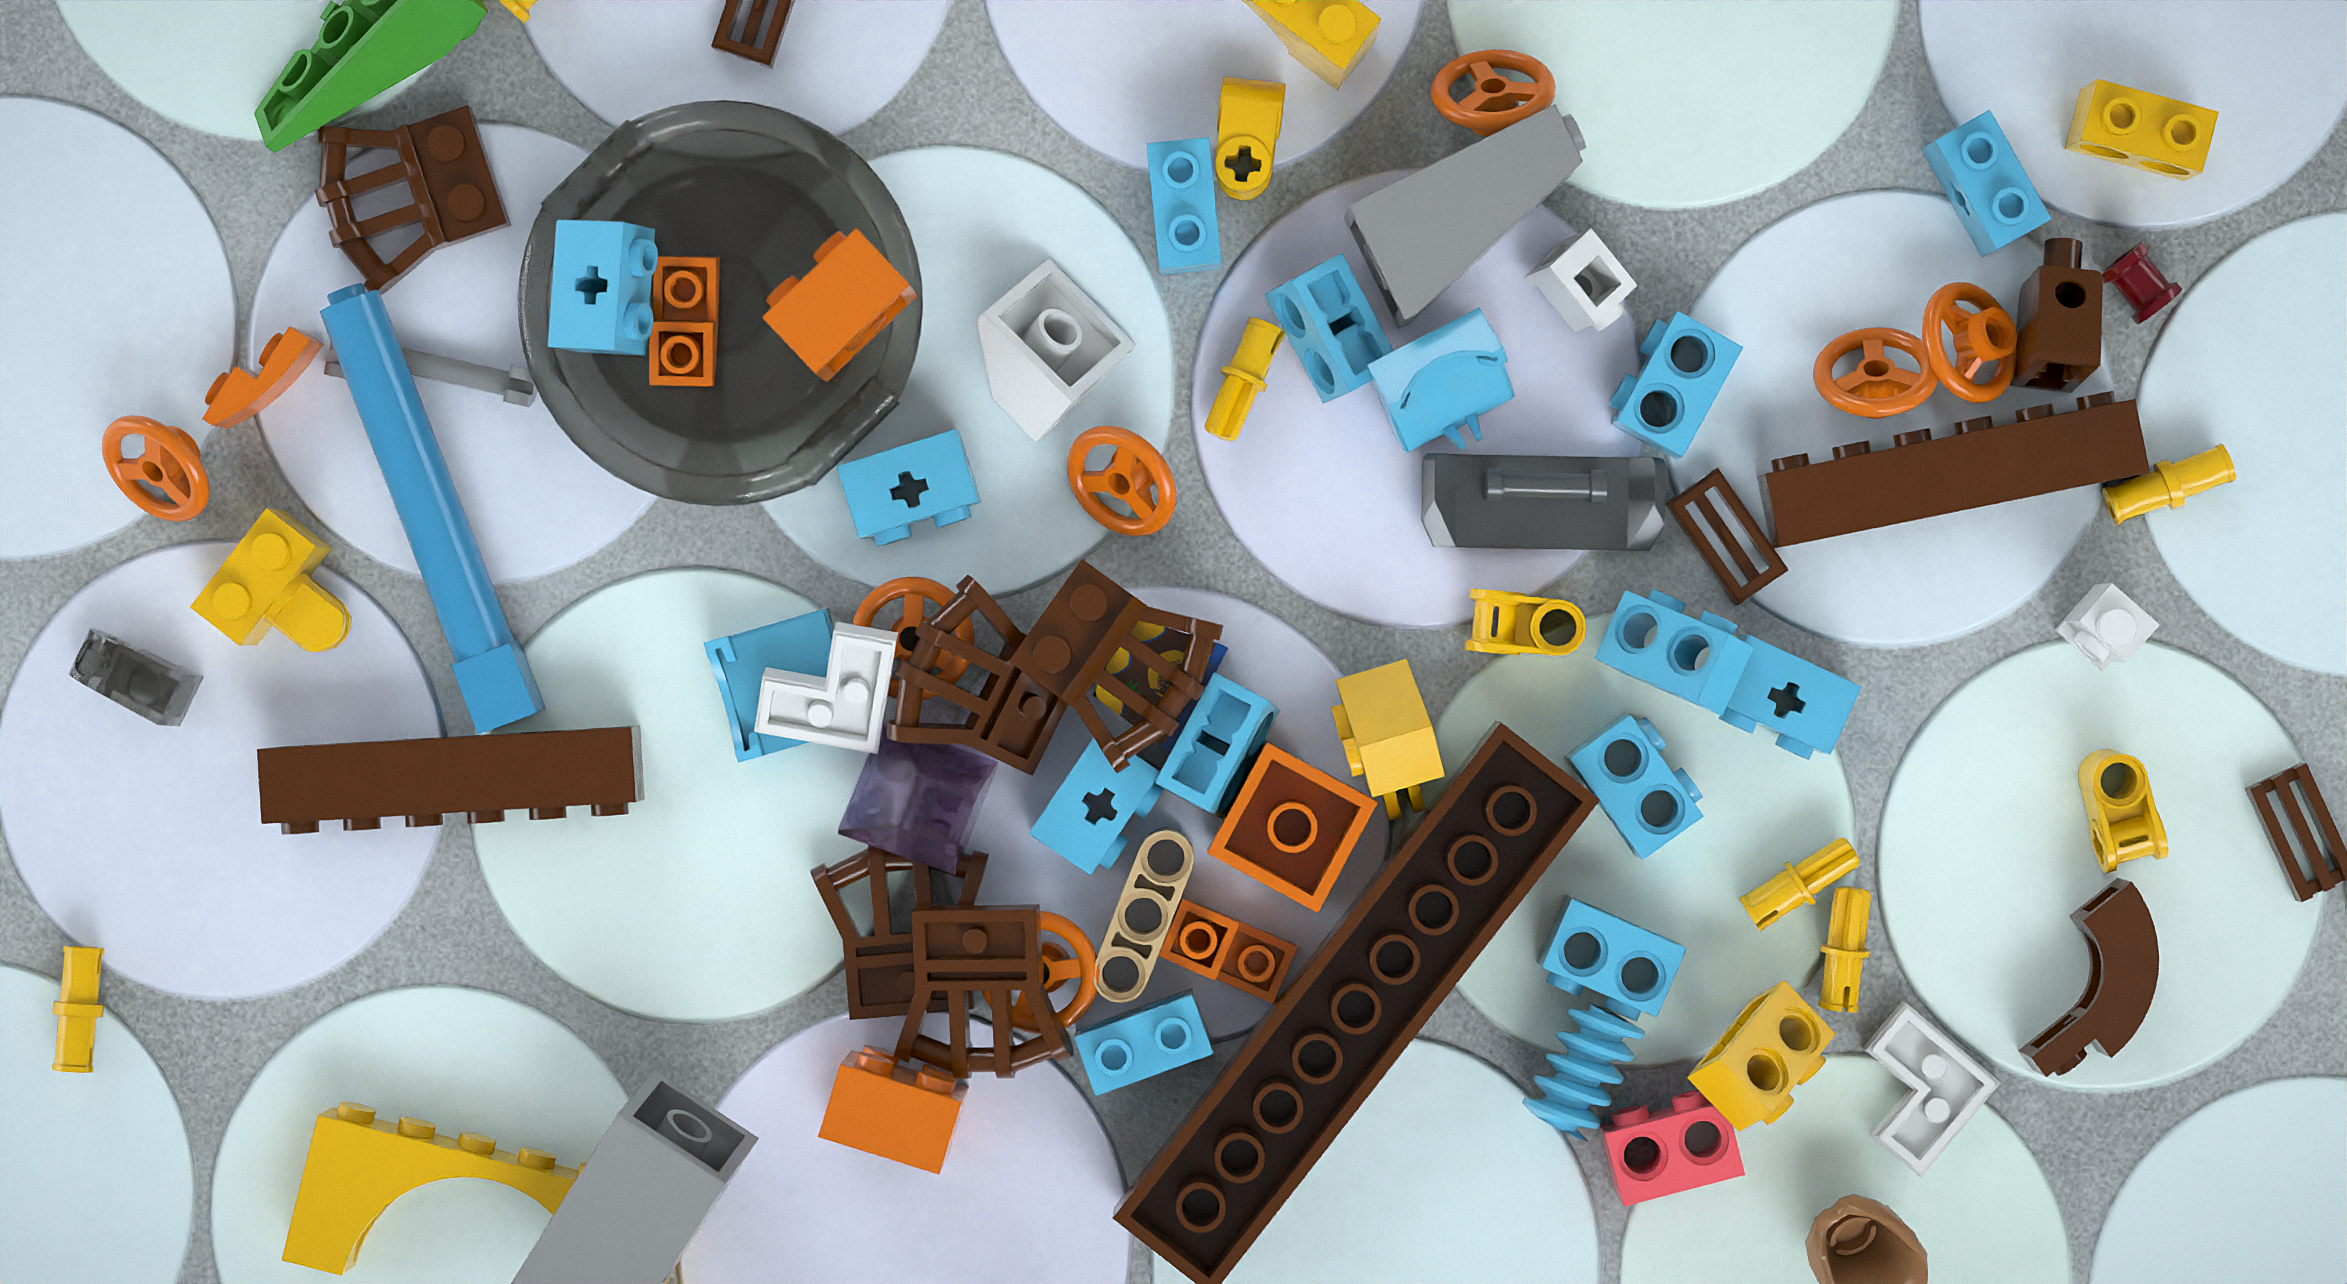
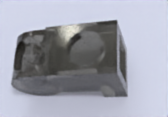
(135, 678)

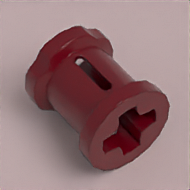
(2140, 282)

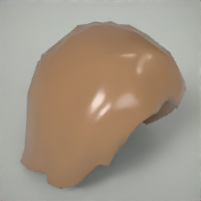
(1864, 1244)

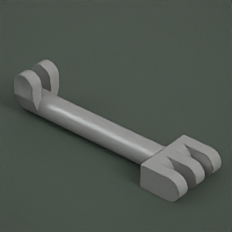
(514, 384)

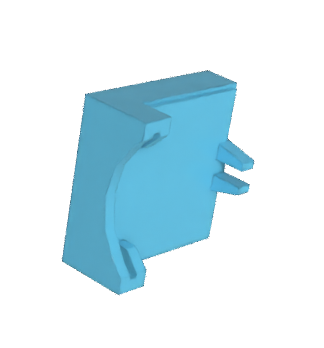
(1443, 381)
(739, 663)

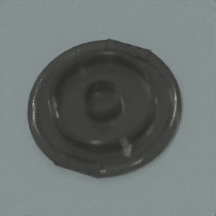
(763, 199)

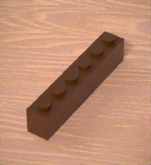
(1953, 472)
(451, 776)

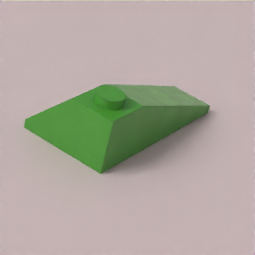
(357, 56)

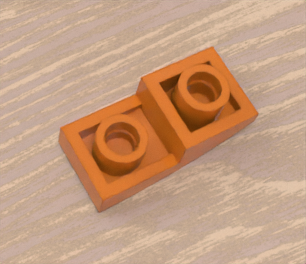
(684, 321)
(245, 393)
(1228, 950)

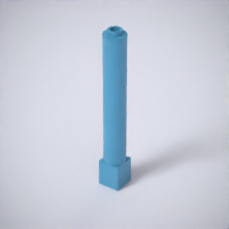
(486, 657)

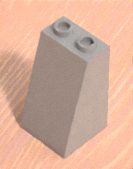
(1450, 214)
(641, 1192)

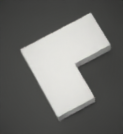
(838, 709)
(1942, 1090)

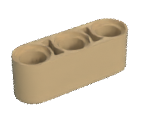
(1135, 944)

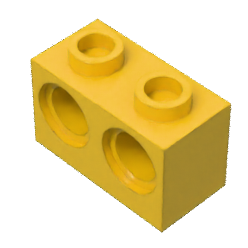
(2141, 130)
(1763, 1057)

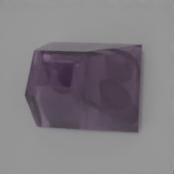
(919, 801)

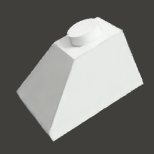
(1047, 348)

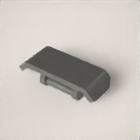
(1543, 501)

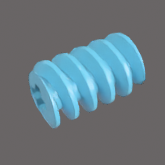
(1583, 1070)

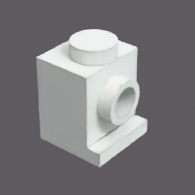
(1591, 264)
(2106, 626)

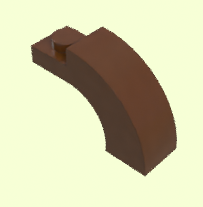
(2118, 987)

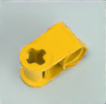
(1249, 127)
(1518, 623)
(2122, 823)

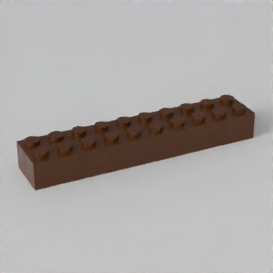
(1354, 1006)

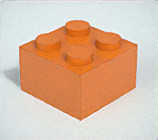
(838, 303)
(1291, 826)
(894, 1109)

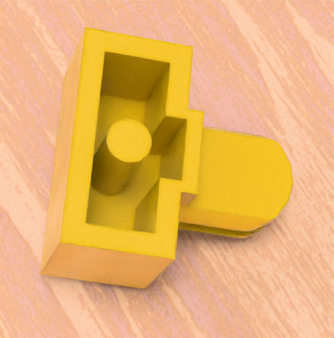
(271, 585)
(1387, 733)

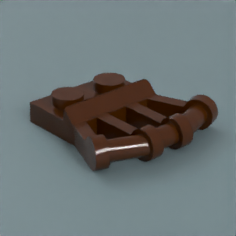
(448, 180)
(1081, 636)
(1013, 711)
(980, 951)
(882, 964)

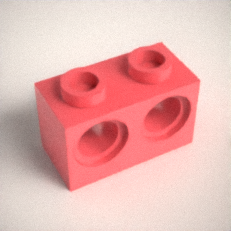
(1673, 1165)

